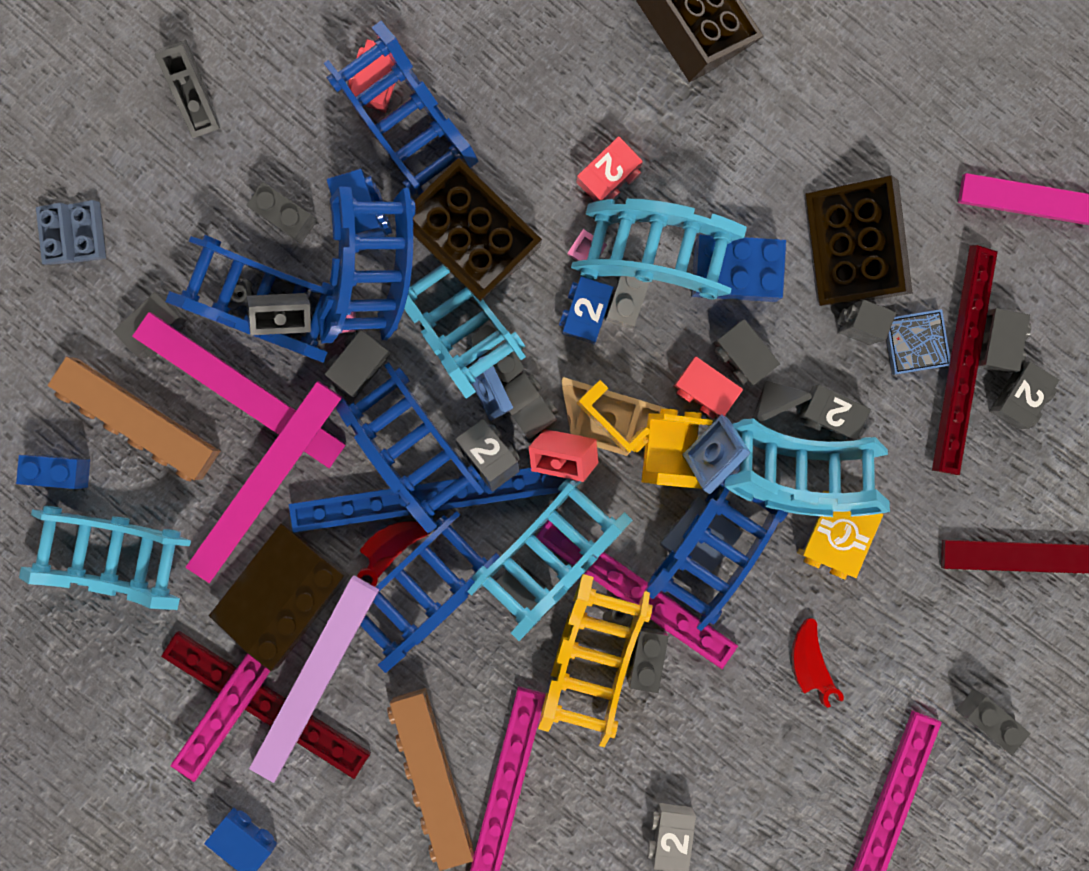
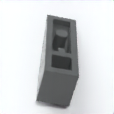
(187, 87)

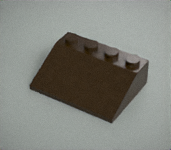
(701, 31)
(472, 230)
(859, 242)
(278, 597)

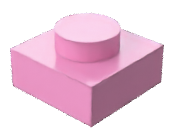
(581, 247)

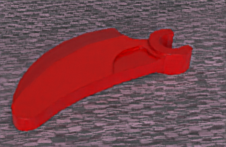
(387, 545)
(809, 664)

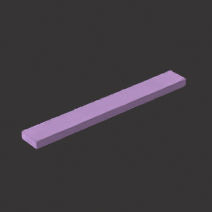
(314, 678)

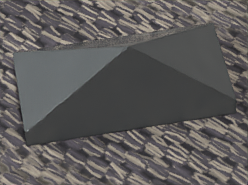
(777, 399)

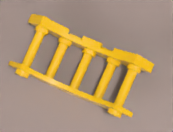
(568, 649)

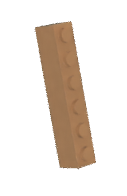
(134, 418)
(432, 779)

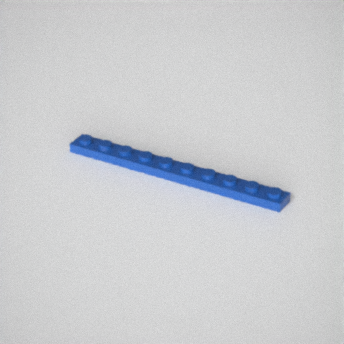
(387, 504)

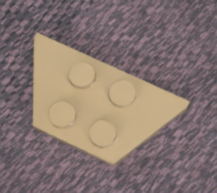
(620, 411)

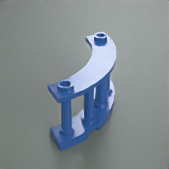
(421, 98)
(344, 276)
(219, 311)
(383, 460)
(700, 532)
(435, 611)

